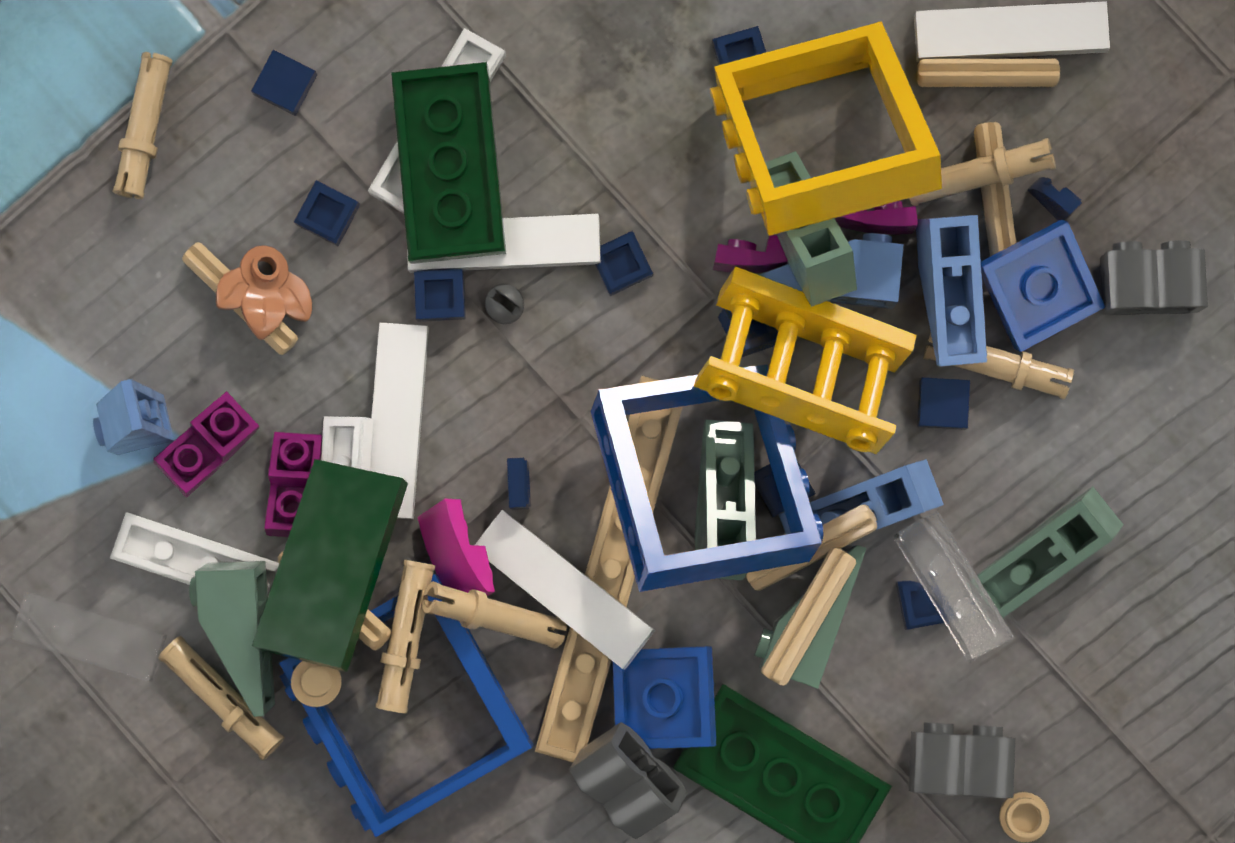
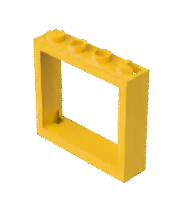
(843, 190)

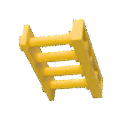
(826, 324)

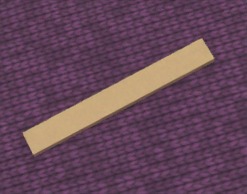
(582, 665)

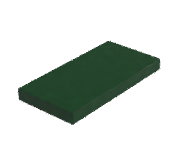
(448, 163)
(330, 565)
(783, 775)

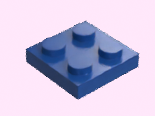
(1041, 285)
(668, 697)

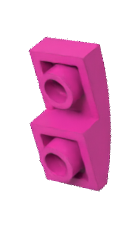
(448, 546)

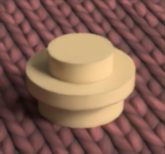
(315, 684)
(1024, 817)

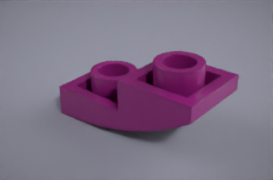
(884, 219)
(744, 255)
(207, 444)
(288, 474)

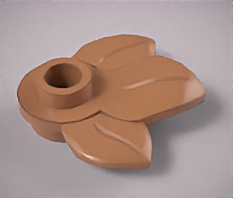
(264, 297)

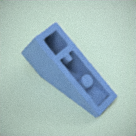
(876, 271)
(953, 288)
(132, 419)
(889, 496)

